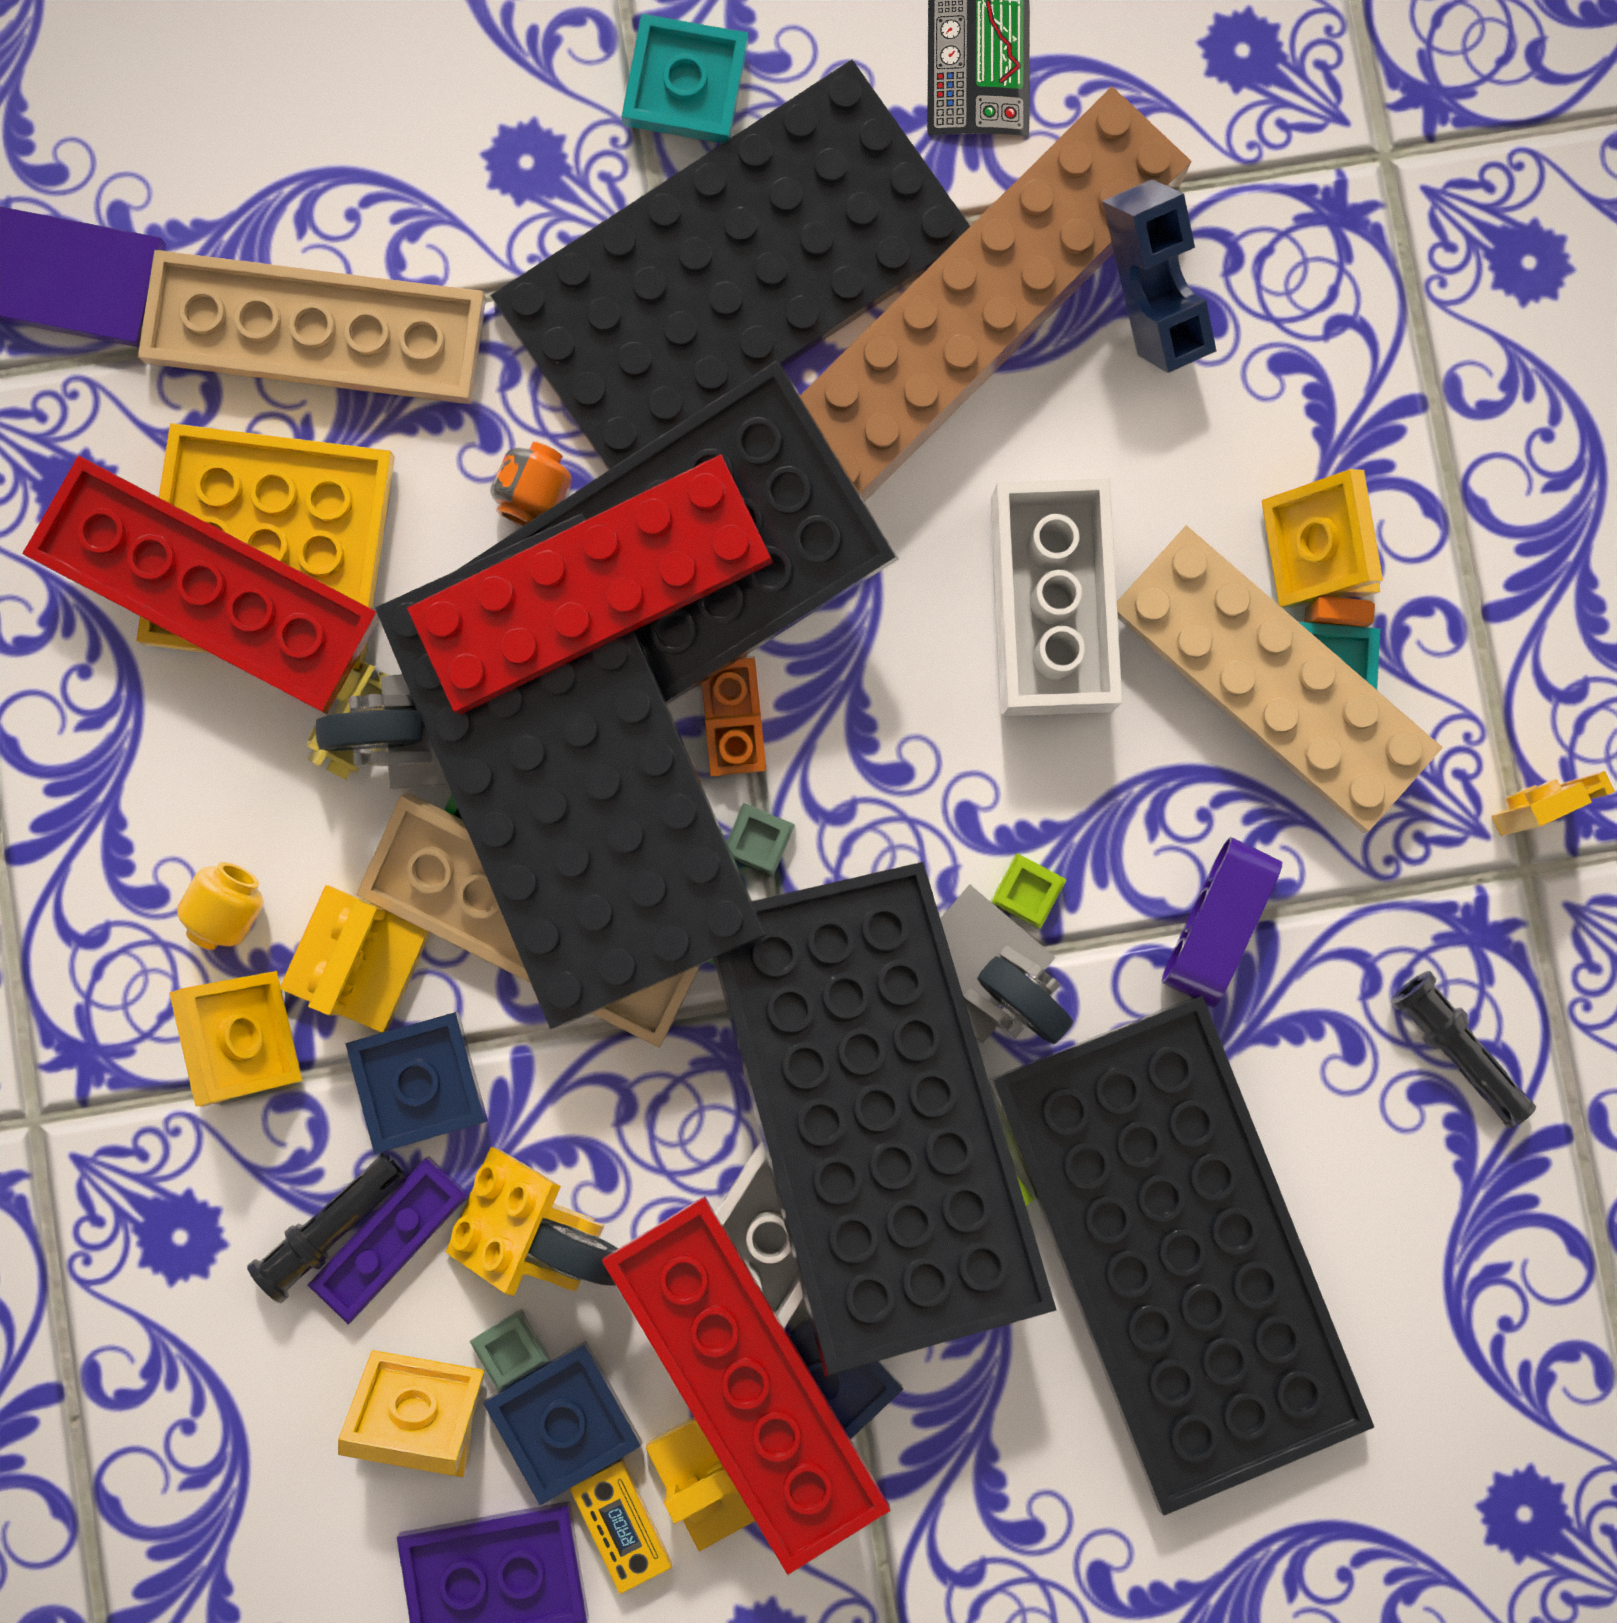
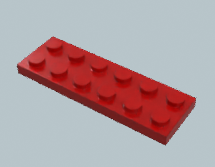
(202, 584)
(589, 585)
(746, 1385)

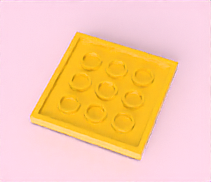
(288, 497)

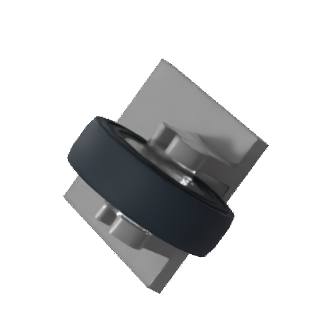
(384, 732)
(1001, 971)

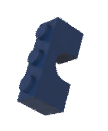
(1147, 234)

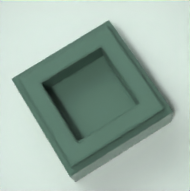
(759, 839)
(509, 1350)

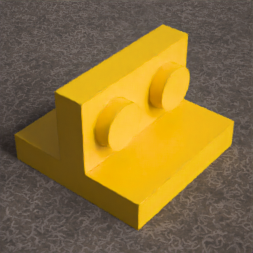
(1323, 540)
(355, 959)
(235, 1037)
(413, 1414)
(697, 1485)

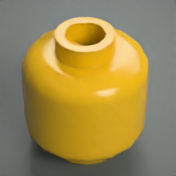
(220, 906)

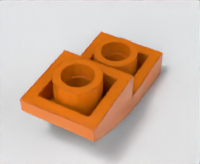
(734, 720)

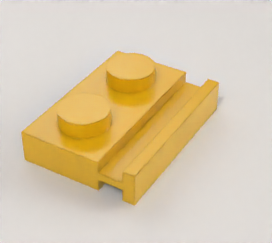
(1549, 801)

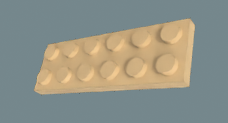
(312, 327)
(1276, 679)
(436, 881)

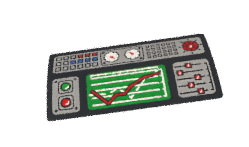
(978, 67)

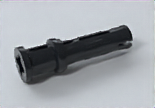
(1448, 1030)
(308, 1244)

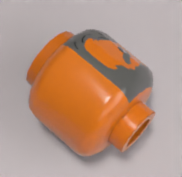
(530, 483)

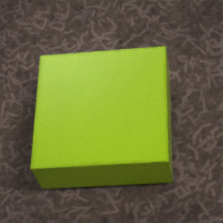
(1028, 891)

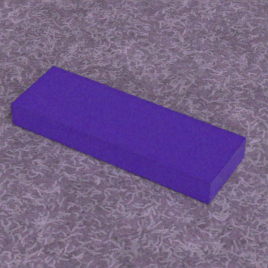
(388, 1240)

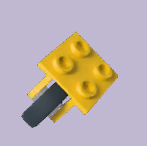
(516, 1215)

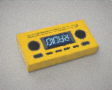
(621, 1526)

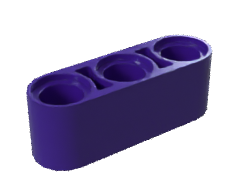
(1222, 921)

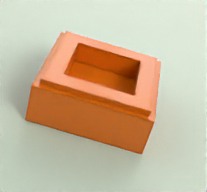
(1340, 611)

